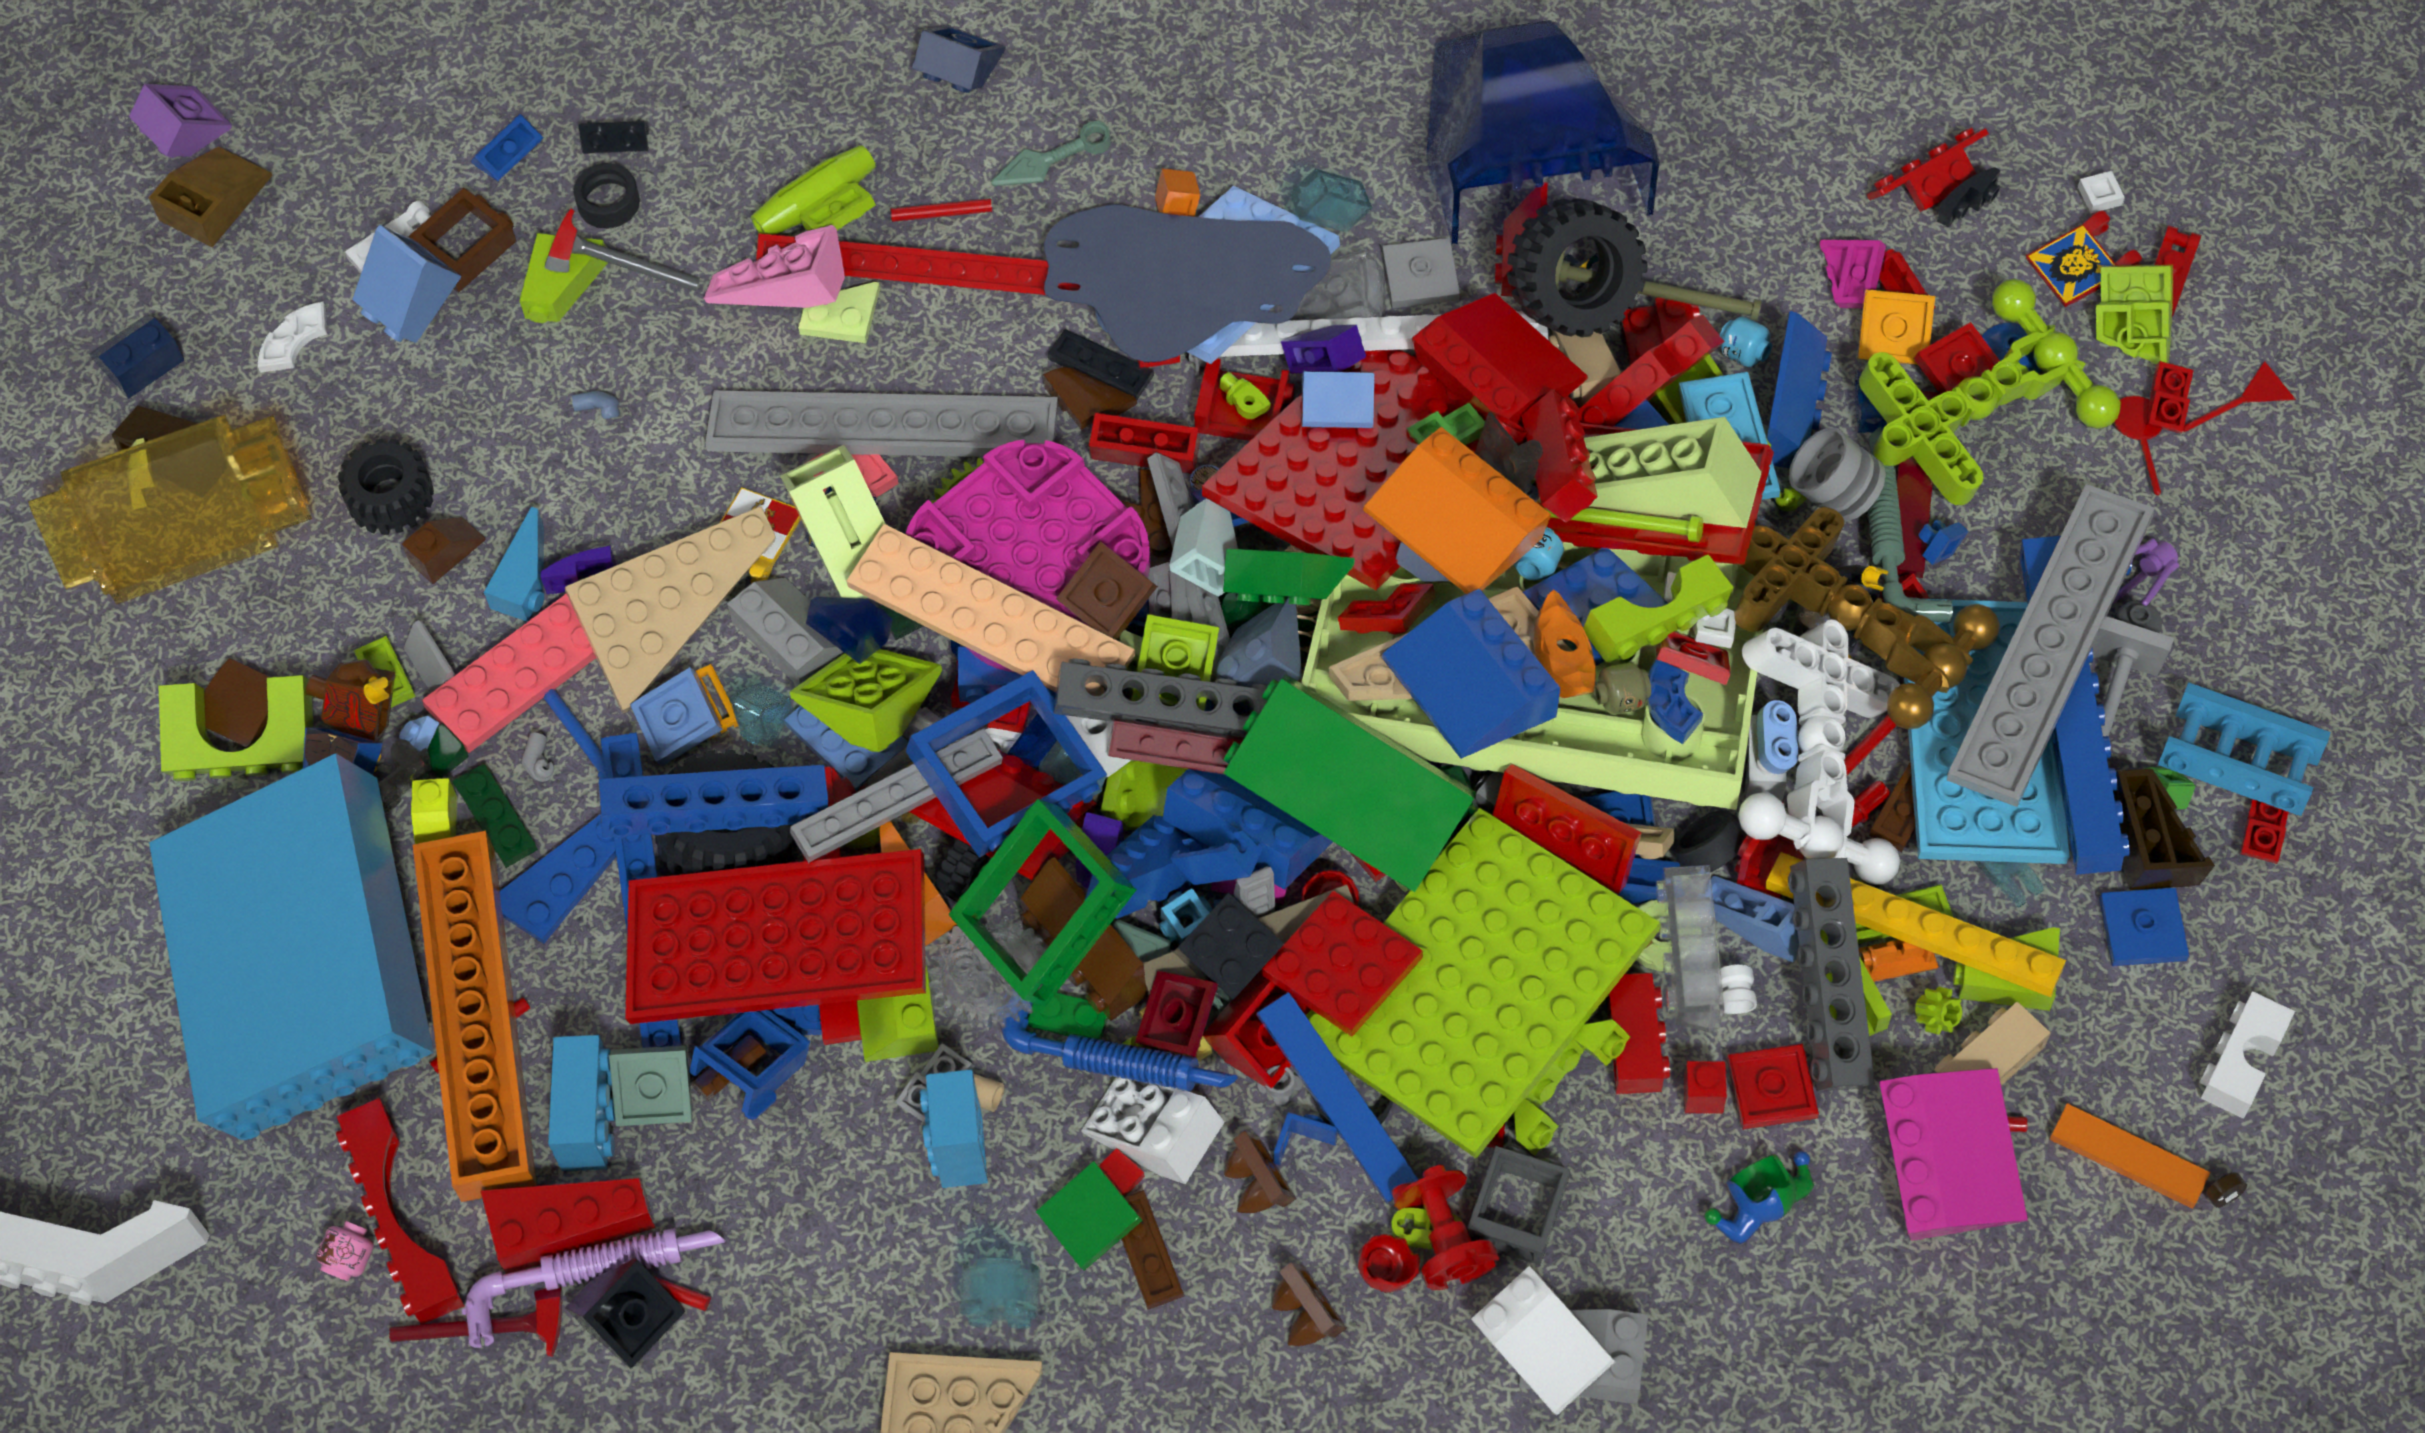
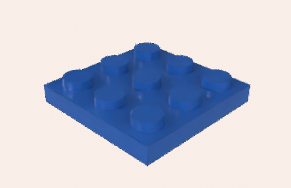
(1592, 584)

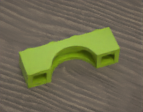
(1622, 627)

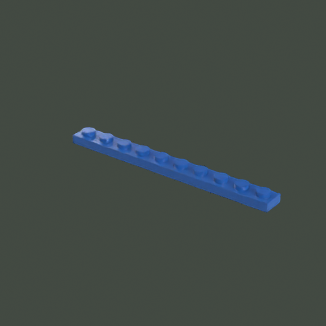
(635, 862)

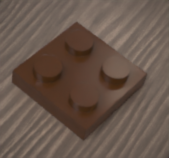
(1106, 592)

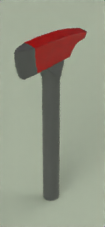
(569, 242)

